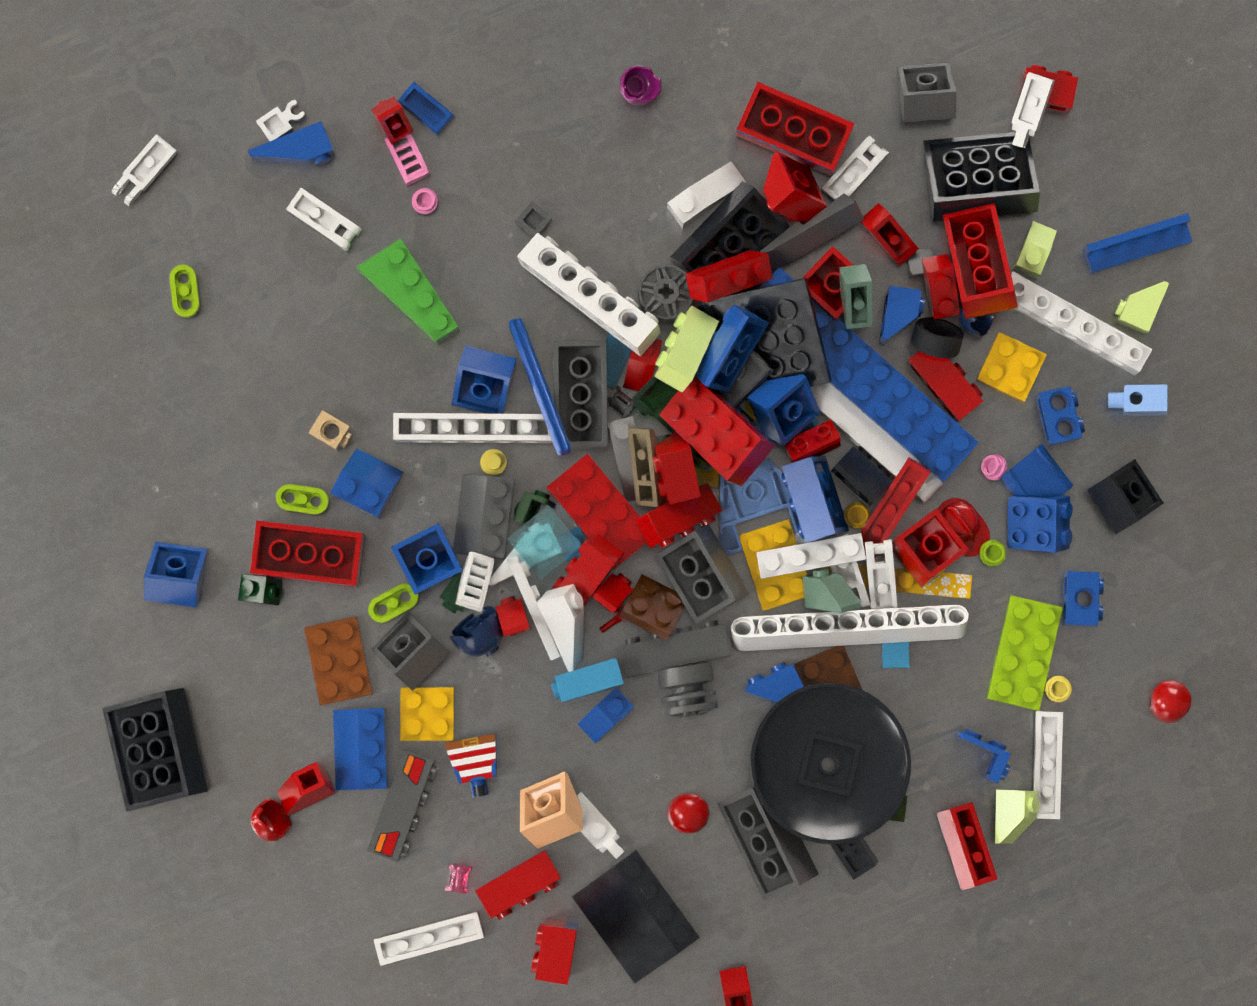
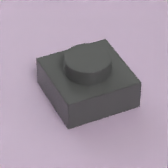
(533, 219)

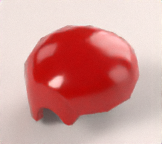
(1170, 701)
(688, 813)
(270, 820)

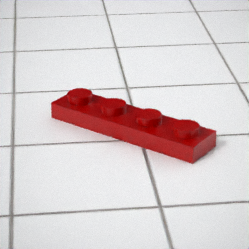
(895, 502)

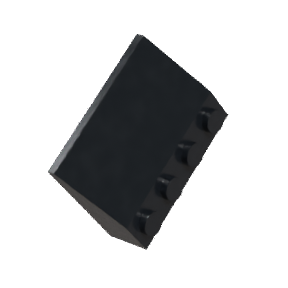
(980, 172)
(735, 227)
(155, 749)
(635, 916)

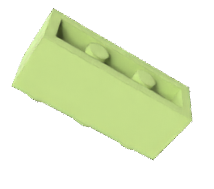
(685, 348)

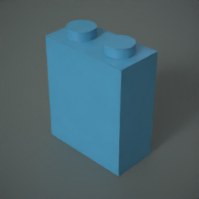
(587, 680)

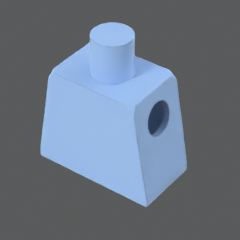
(1153, 400)

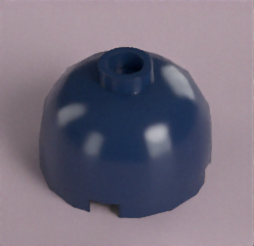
(478, 634)

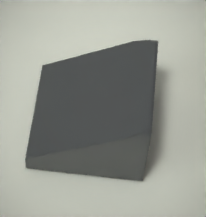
(915, 262)

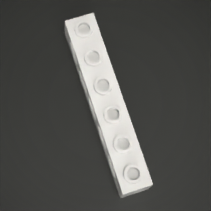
(1079, 326)
(636, 337)
(469, 428)

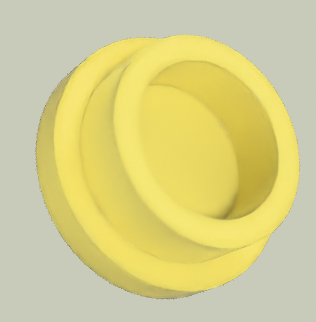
(493, 462)
(1058, 689)

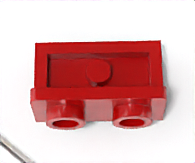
(813, 442)

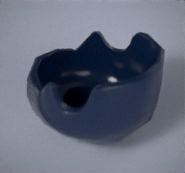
(977, 325)

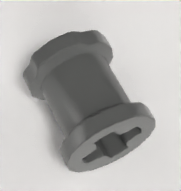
(621, 402)

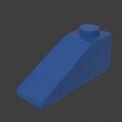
(302, 147)

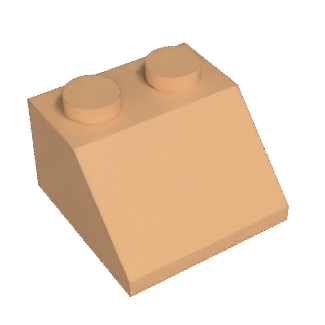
(550, 811)

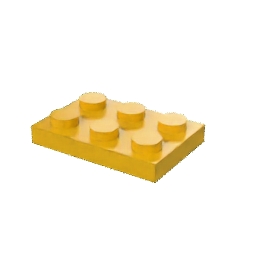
(778, 589)

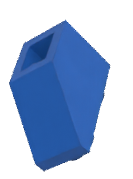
(777, 685)

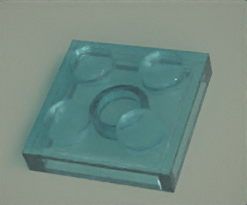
(544, 542)

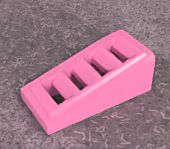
(417, 175)

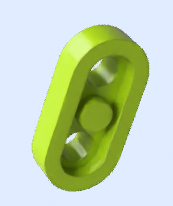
(184, 292)
(302, 500)
(393, 602)

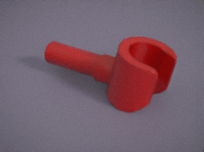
(615, 620)

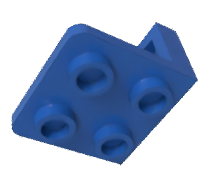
(1039, 523)
(998, 766)

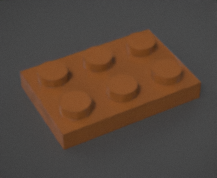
(338, 660)

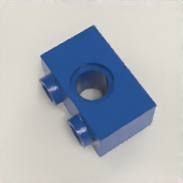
(1073, 612)

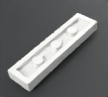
(811, 556)
(531, 596)
(1048, 763)
(429, 938)

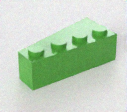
(404, 284)

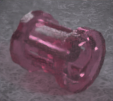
(458, 878)

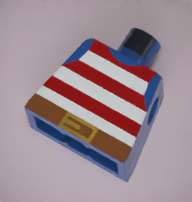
(474, 761)

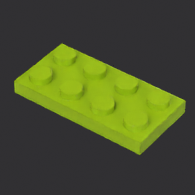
(1024, 653)

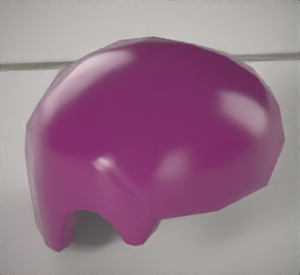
(639, 85)

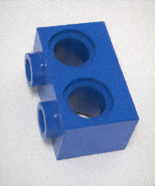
(1052, 417)

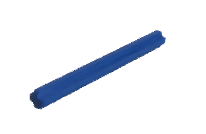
(539, 387)

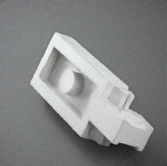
(1031, 108)
(598, 829)

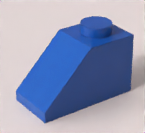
(605, 715)

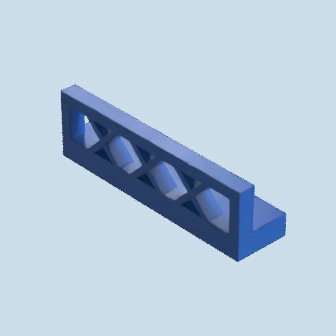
(1138, 243)

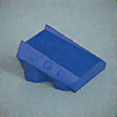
(1037, 476)

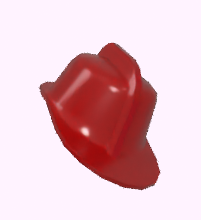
(966, 523)

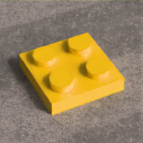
(1011, 367)
(427, 714)

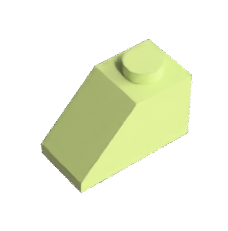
(1035, 250)
(1141, 308)
(1014, 813)

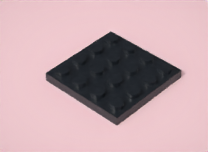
(792, 337)

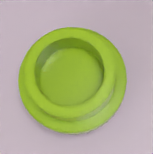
(992, 553)

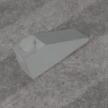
(620, 442)

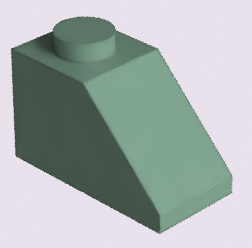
(856, 296)
(828, 592)

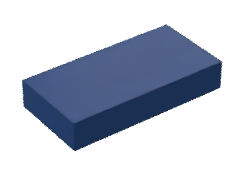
(425, 108)

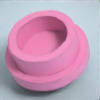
(424, 201)
(994, 467)

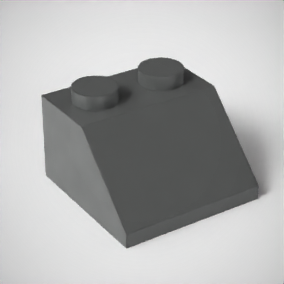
(927, 92)
(410, 651)

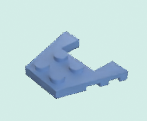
(758, 496)

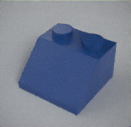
(900, 311)
(483, 381)
(784, 407)
(367, 483)
(427, 558)
(175, 574)

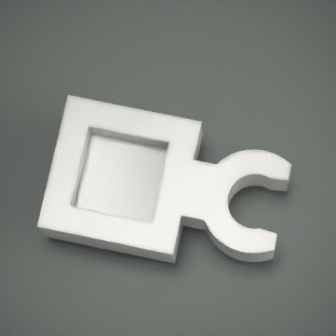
(276, 123)

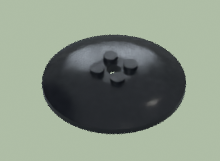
(868, 753)

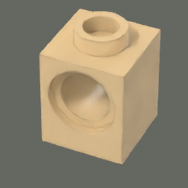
(322, 423)

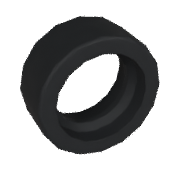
(937, 337)

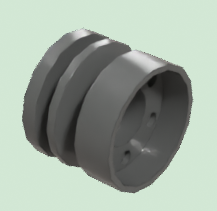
(653, 282)
(687, 689)

